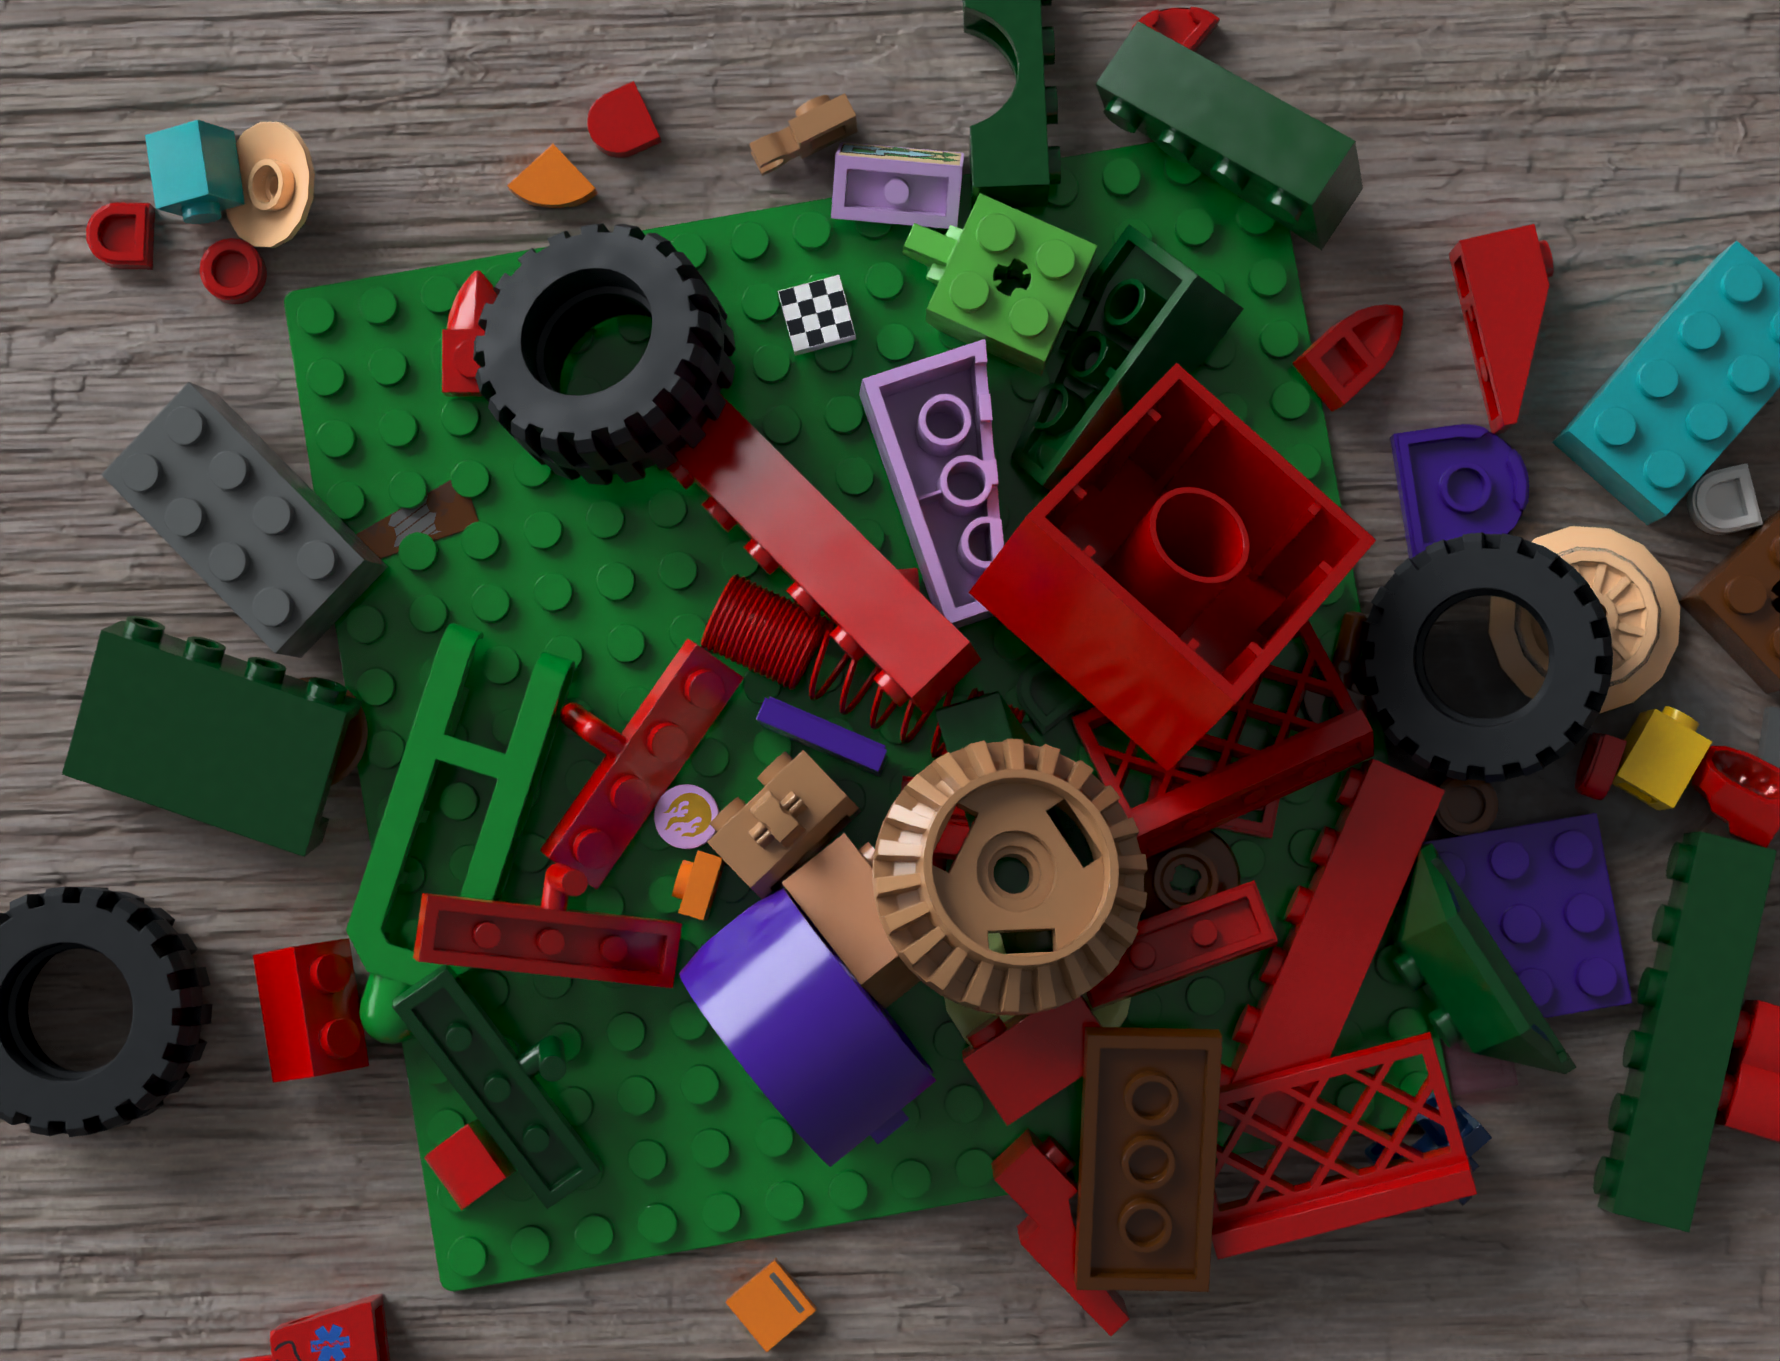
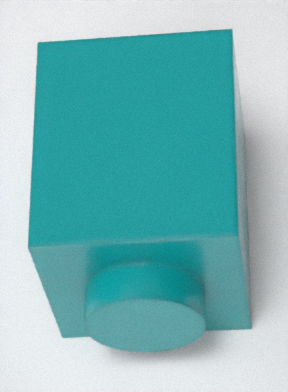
(195, 171)

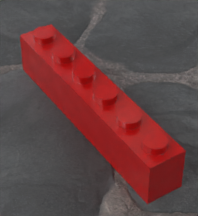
(827, 560)
(1332, 932)

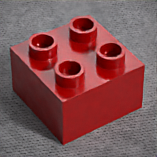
(1171, 566)

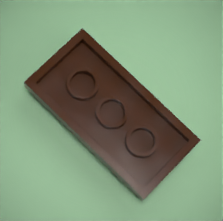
(1147, 1159)

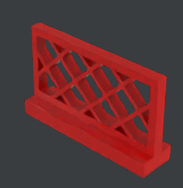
(1258, 775)
(1355, 1193)

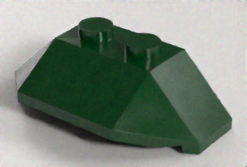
(1466, 974)

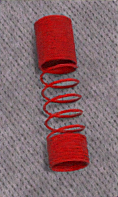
(779, 641)

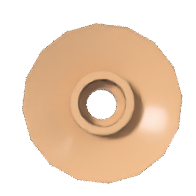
(275, 184)

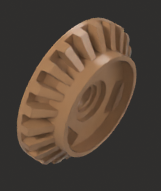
(944, 918)

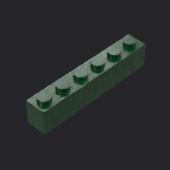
(1684, 1029)

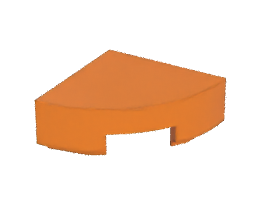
(552, 182)

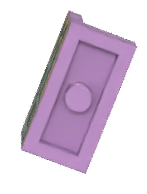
(897, 185)

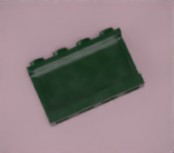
(210, 734)

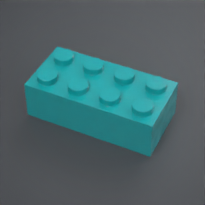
(1683, 388)

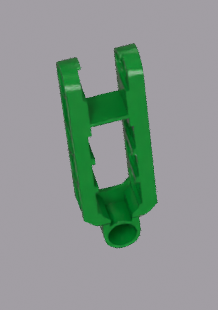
(517, 782)

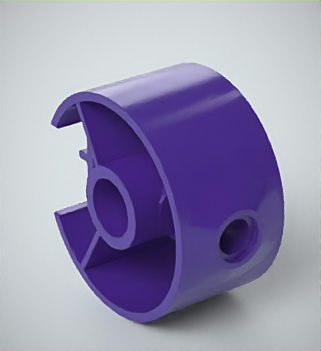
(806, 1028)

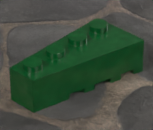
(1233, 133)

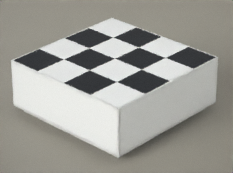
(817, 315)

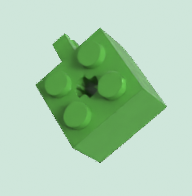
(993, 247)

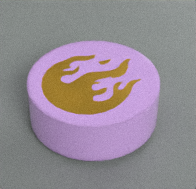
(685, 816)

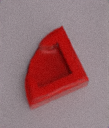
(1183, 25)

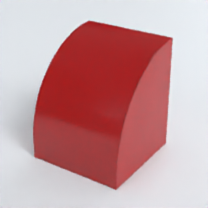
(469, 1163)

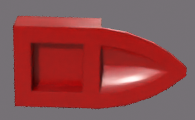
(459, 337)
(1351, 353)

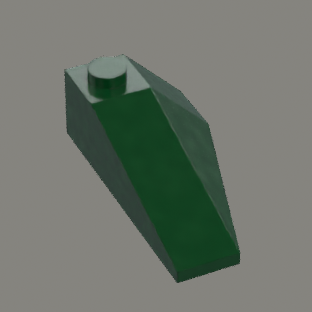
(1138, 325)

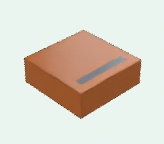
(771, 1305)

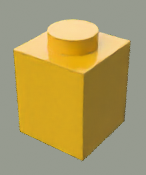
(1660, 757)

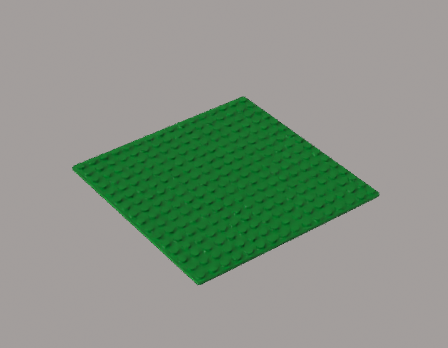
(636, 570)

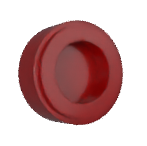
(233, 271)

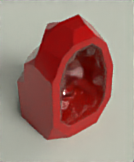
(1741, 792)

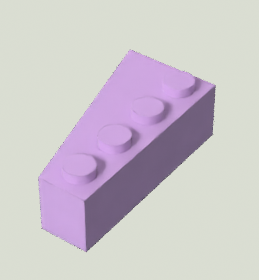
(942, 468)

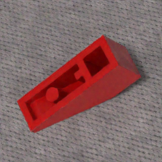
(1502, 301)

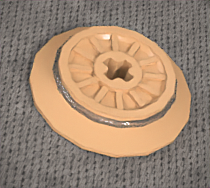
(1634, 597)

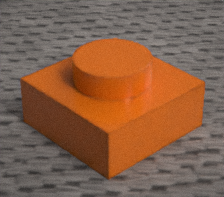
(698, 884)

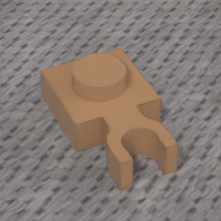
(817, 126)

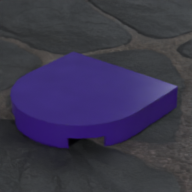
(1457, 484)

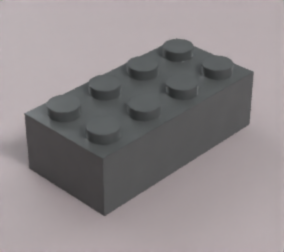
(244, 521)

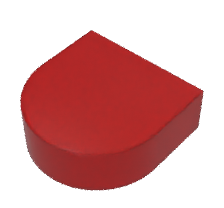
(622, 123)
(123, 235)
(1599, 765)

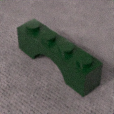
(1011, 147)

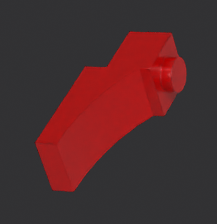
(1041, 1184)

